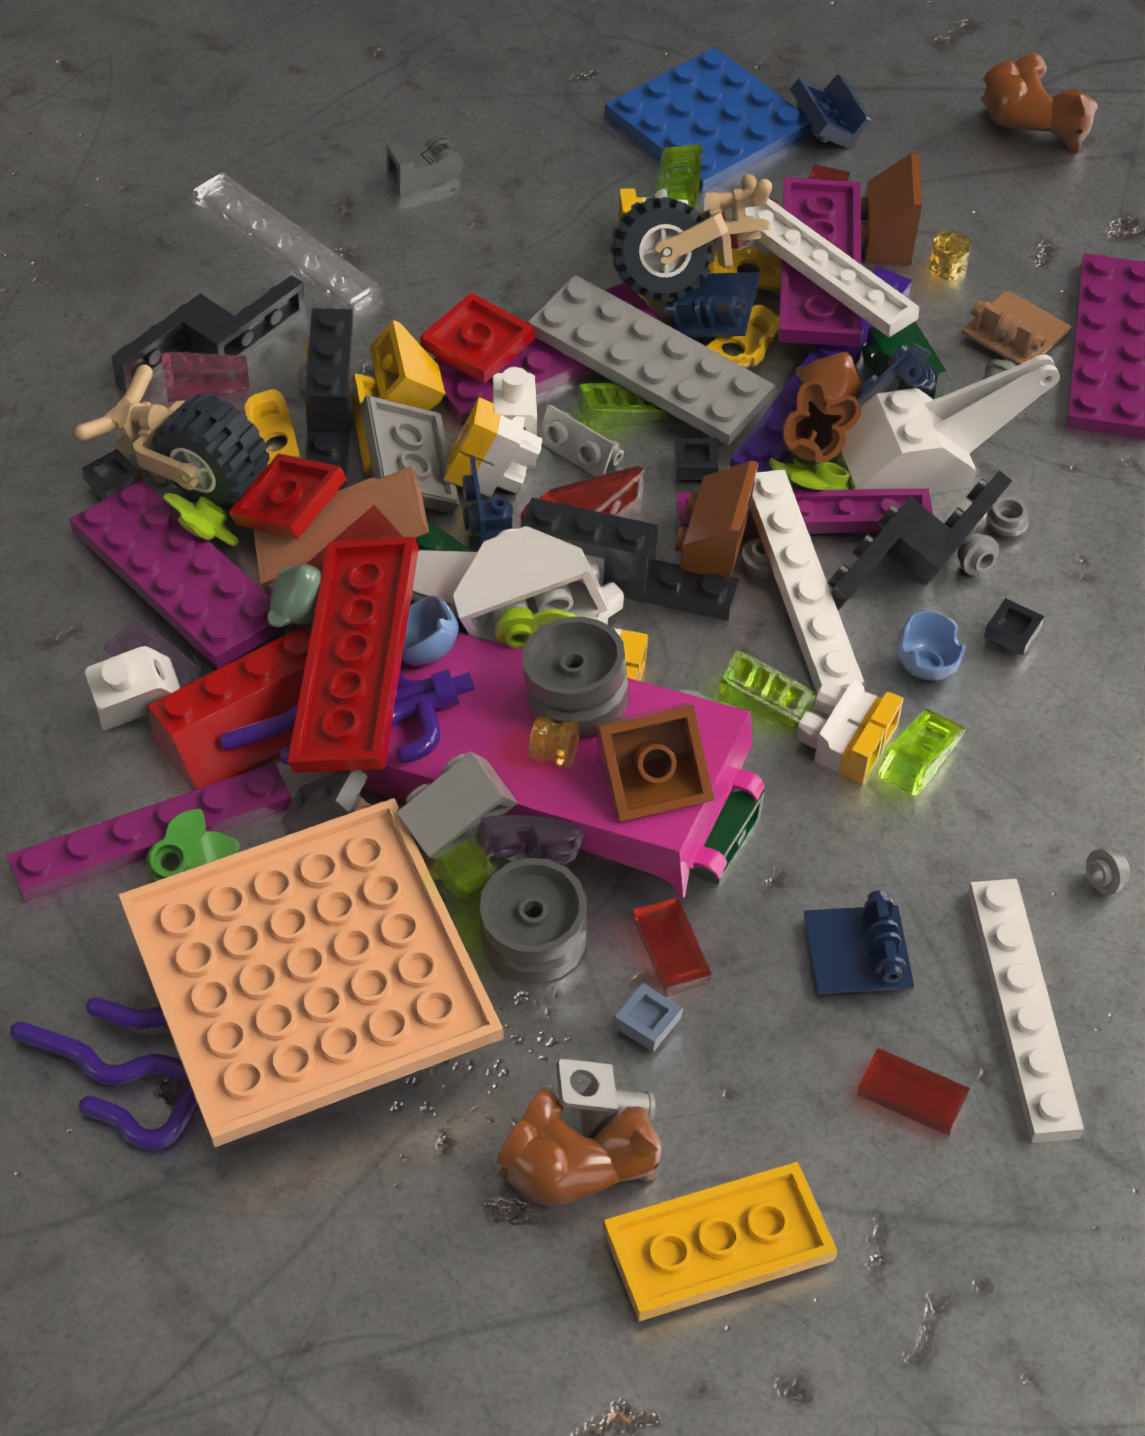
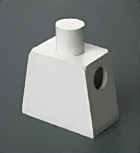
(516, 396)
(128, 683)

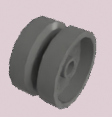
(576, 672)
(533, 920)

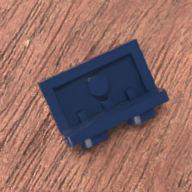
(832, 111)

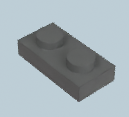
(324, 800)

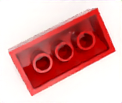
(236, 695)

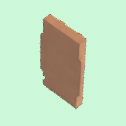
(395, 495)

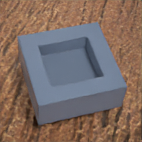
(647, 1017)

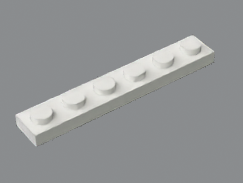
(833, 270)
(802, 582)
(1025, 1012)

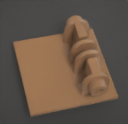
(1015, 327)

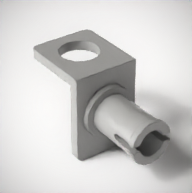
(600, 1099)

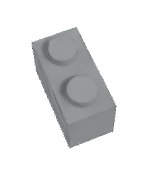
(452, 806)

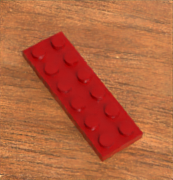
(354, 656)

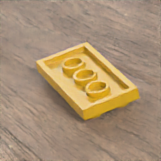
(718, 1241)

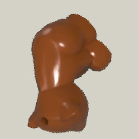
(1020, 101)
(824, 408)
(559, 1165)

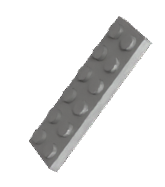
(652, 359)

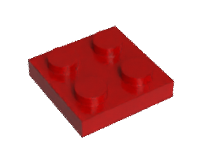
(477, 337)
(288, 495)

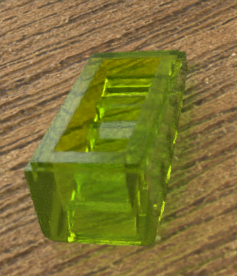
(689, 182)
(602, 410)
(759, 674)
(917, 754)
(466, 870)

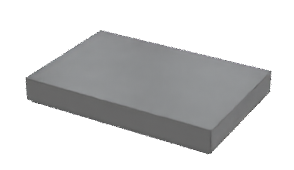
(409, 437)

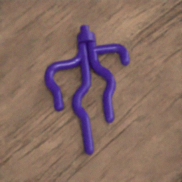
(412, 699)
(119, 1074)

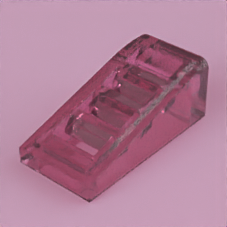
(184, 373)

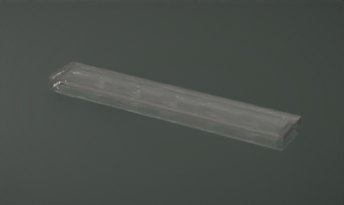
(287, 242)

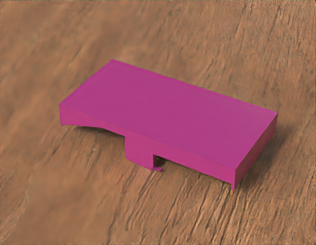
(498, 726)

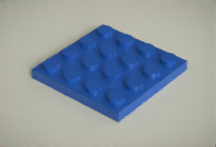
(714, 106)

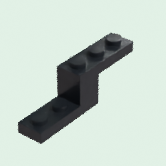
(210, 329)
(329, 387)
(917, 538)
(630, 559)

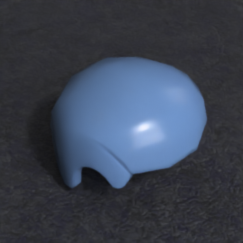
(429, 631)
(930, 646)

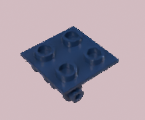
(717, 307)
(905, 365)
(484, 517)
(859, 947)

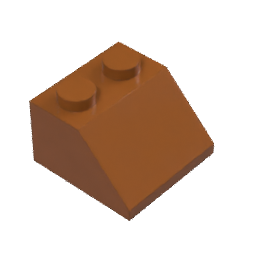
(892, 213)
(717, 521)
(654, 761)

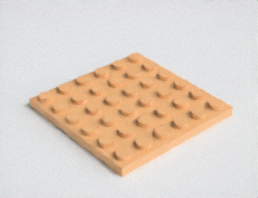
(308, 971)

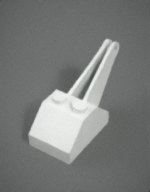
(925, 442)
(508, 572)

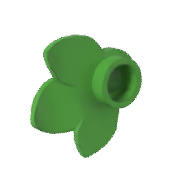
(190, 844)

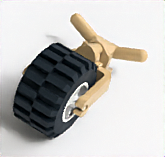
(667, 245)
(194, 444)

